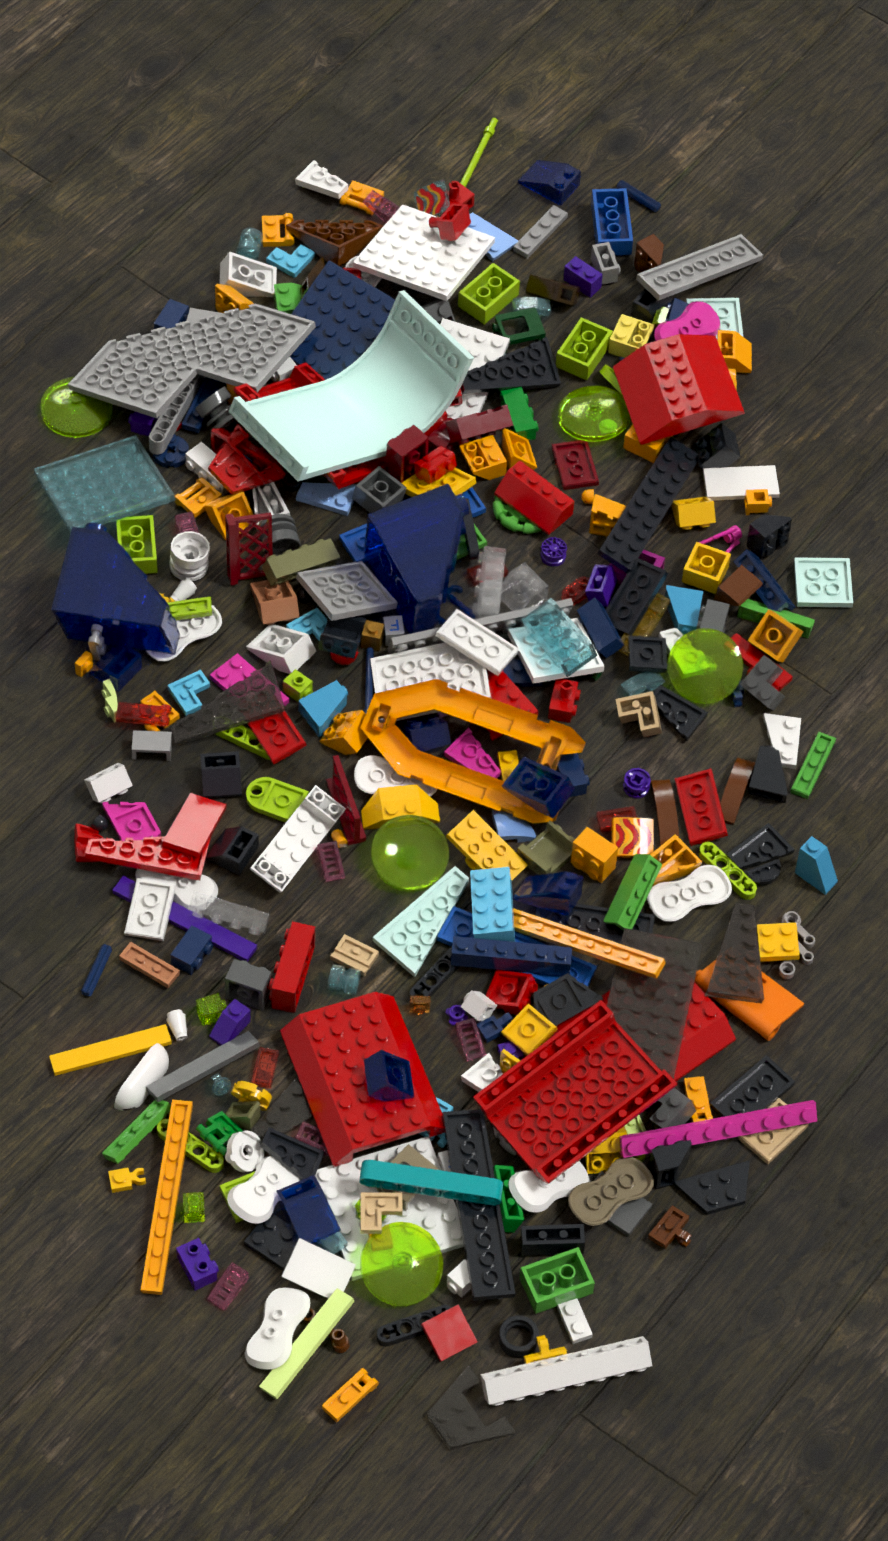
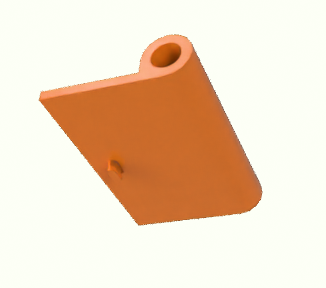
(764, 1017)

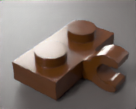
(671, 1227)

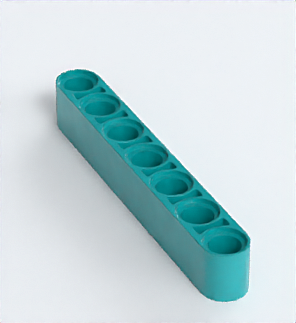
(431, 1182)

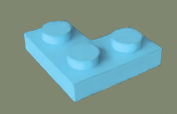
(293, 263)
(309, 623)
(185, 691)

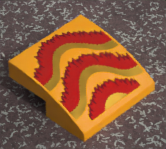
(632, 836)

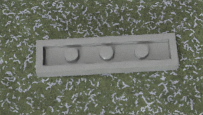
(540, 232)

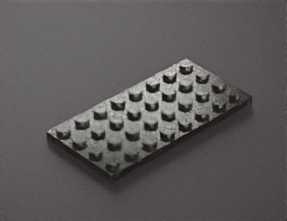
(654, 1008)

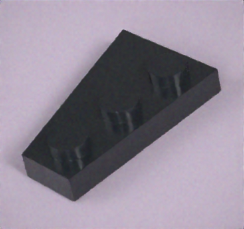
(679, 712)
(760, 848)
(292, 1153)

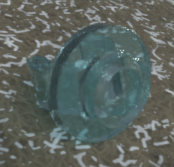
(221, 1084)

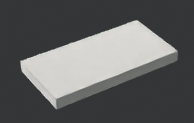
(732, 482)
(477, 642)

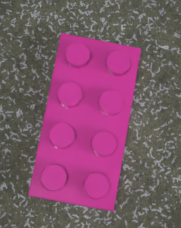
(235, 670)

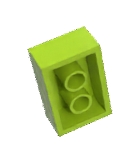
(488, 293)
(583, 348)
(138, 539)

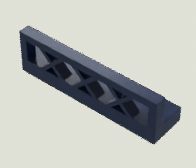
(770, 591)

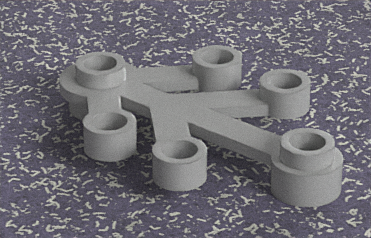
(787, 965)

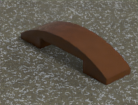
(735, 789)
(665, 809)

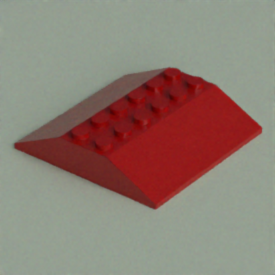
(677, 386)

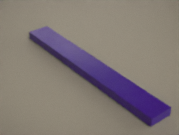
(183, 919)

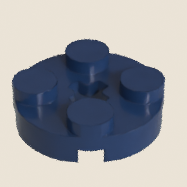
(175, 459)

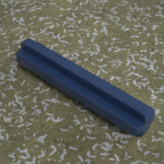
(639, 196)
(96, 970)

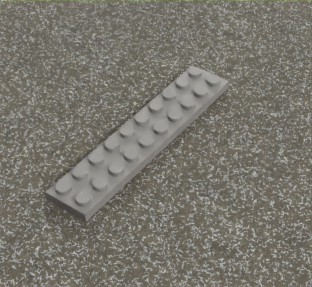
(494, 623)

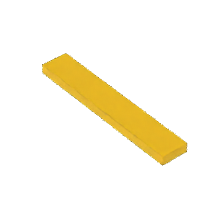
(109, 1050)

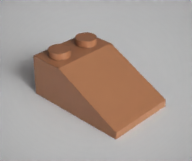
(275, 602)

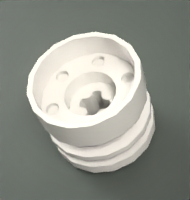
(189, 556)

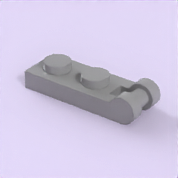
(96, 642)

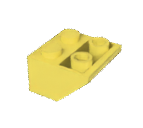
(629, 336)

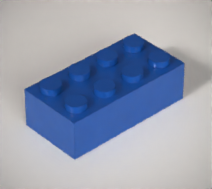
(612, 219)

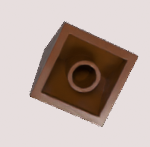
(737, 587)

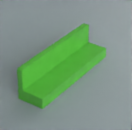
(755, 611)
(633, 891)

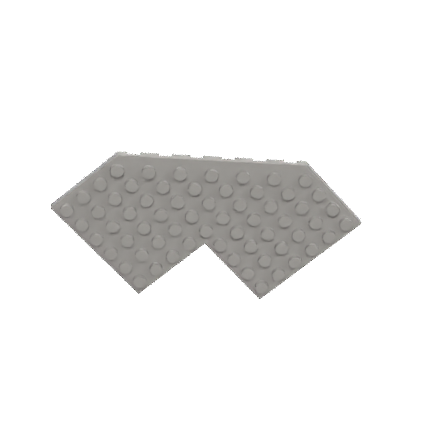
(155, 367)

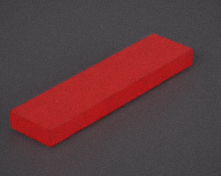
(752, 655)

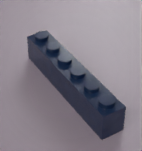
(511, 956)

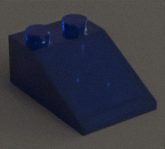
(552, 180)
(539, 786)
(551, 891)

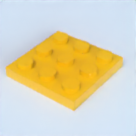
(457, 480)

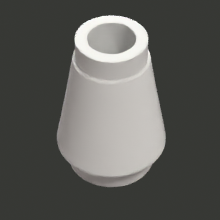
(184, 590)
(177, 1022)

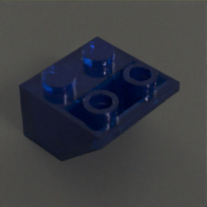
(118, 665)
(427, 733)

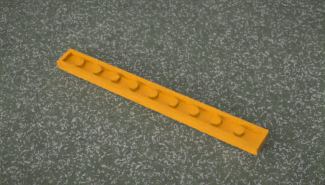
(588, 944)
(166, 1197)

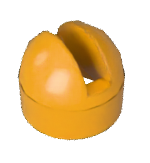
(588, 496)

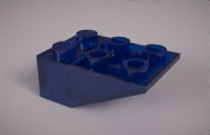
(308, 1210)

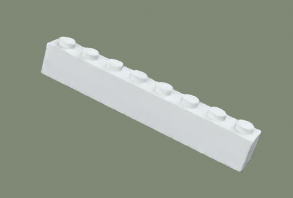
(566, 1370)

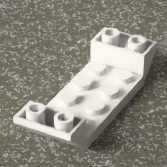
(297, 839)

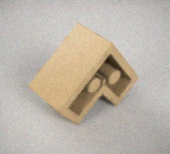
(641, 708)

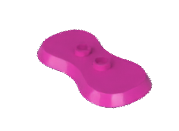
(696, 319)

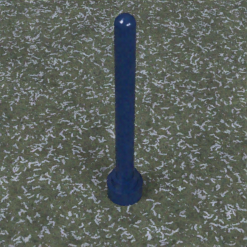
(369, 679)

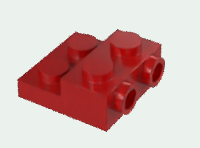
(511, 990)

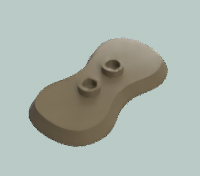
(599, 1199)

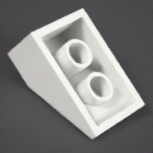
(248, 276)
(283, 646)

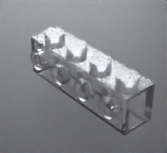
(490, 582)
(229, 912)

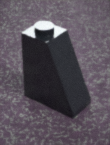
(768, 775)

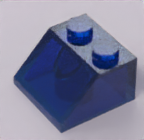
(388, 1077)

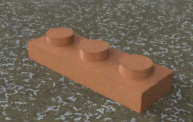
(149, 965)

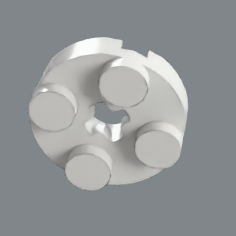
(235, 1153)

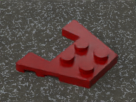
(236, 471)

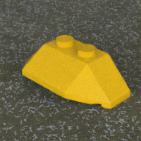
(398, 801)

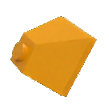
(229, 504)

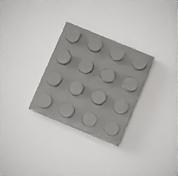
(346, 590)

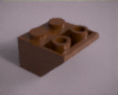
(648, 253)

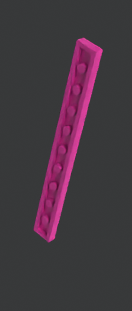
(720, 1128)

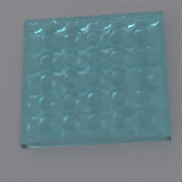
(104, 484)

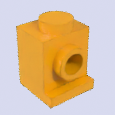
(757, 501)

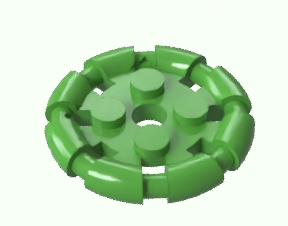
(511, 521)

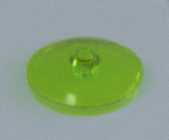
(72, 412)
(593, 413)
(705, 666)
(409, 853)
(401, 1264)

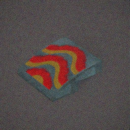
(432, 198)

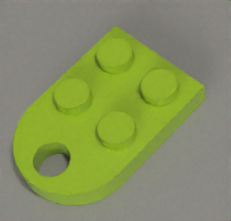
(277, 798)

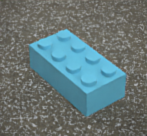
(492, 904)

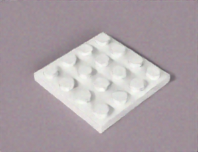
(539, 664)

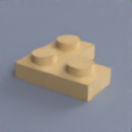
(374, 1206)

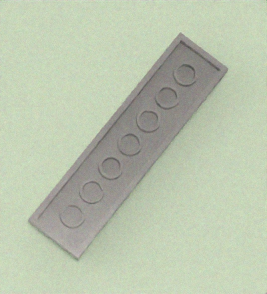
(699, 267)

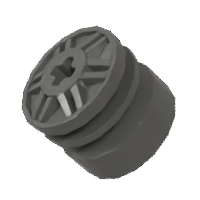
(217, 408)
(283, 534)

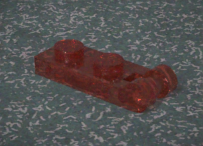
(143, 714)

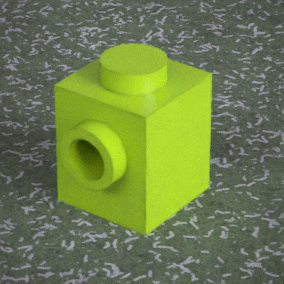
(297, 685)

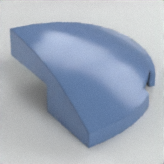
(512, 827)

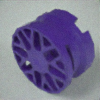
(553, 552)
(637, 782)

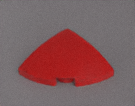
(81, 838)

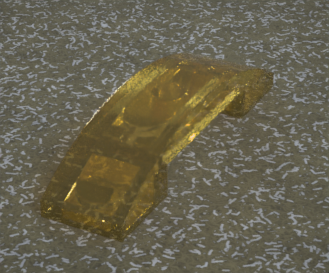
(649, 620)

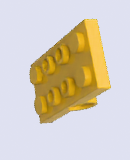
(484, 846)

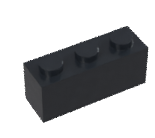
(551, 1239)

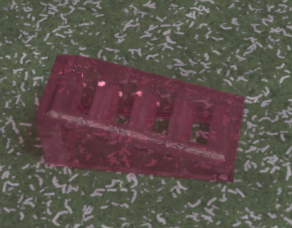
(383, 214)
(184, 521)
(325, 847)
(466, 1024)
(310, 1130)
(243, 1277)

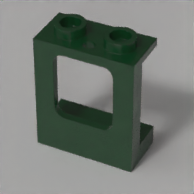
(533, 321)

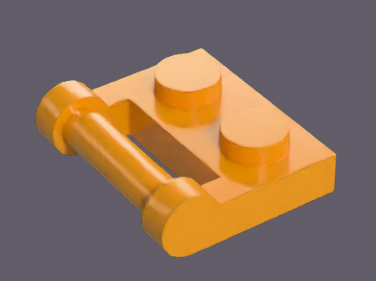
(356, 194)
(271, 230)
(196, 503)

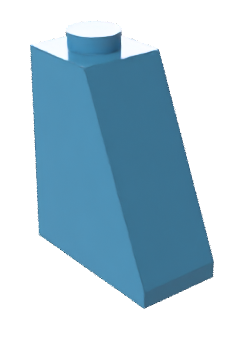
(684, 607)
(322, 706)
(816, 866)

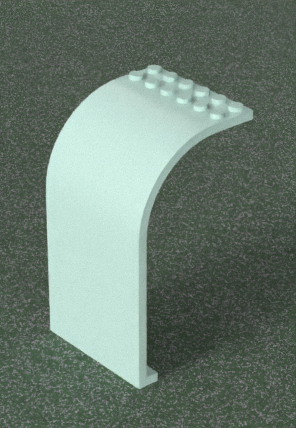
(349, 418)

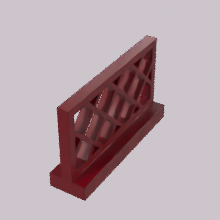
(232, 545)
(341, 792)

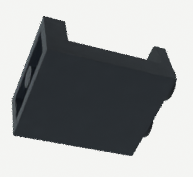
(342, 636)

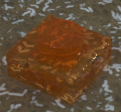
(420, 1004)

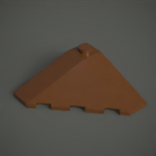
(335, 240)

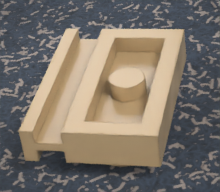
(354, 954)

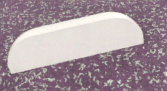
(149, 1070)

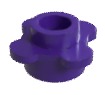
(456, 1009)

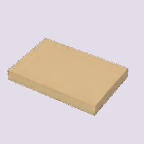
(771, 1143)

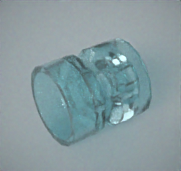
(250, 243)
(344, 979)

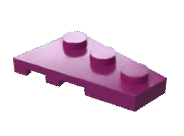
(469, 753)

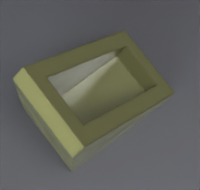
(244, 1114)

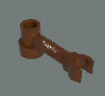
(339, 1339)

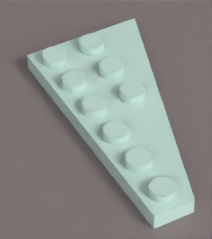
(416, 928)

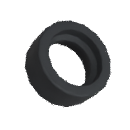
(518, 1321)

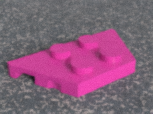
(131, 820)

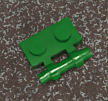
(221, 1126)

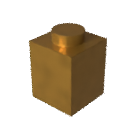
(372, 635)

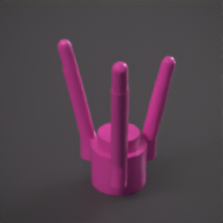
(730, 536)

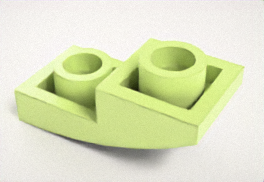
(110, 699)

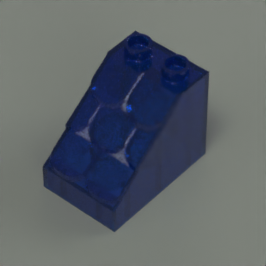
(416, 551)
(106, 585)

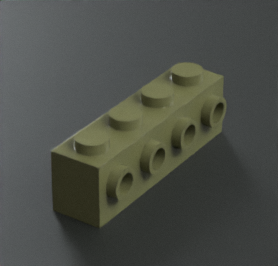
(305, 558)

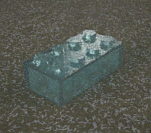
(559, 637)

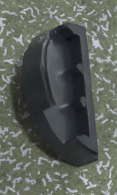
(765, 873)

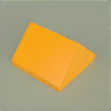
(517, 449)

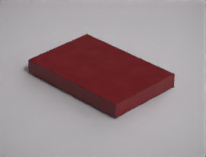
(575, 464)

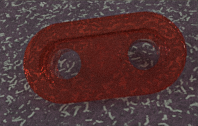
(577, 589)

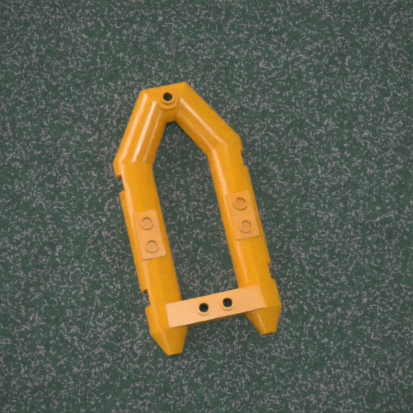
(477, 709)

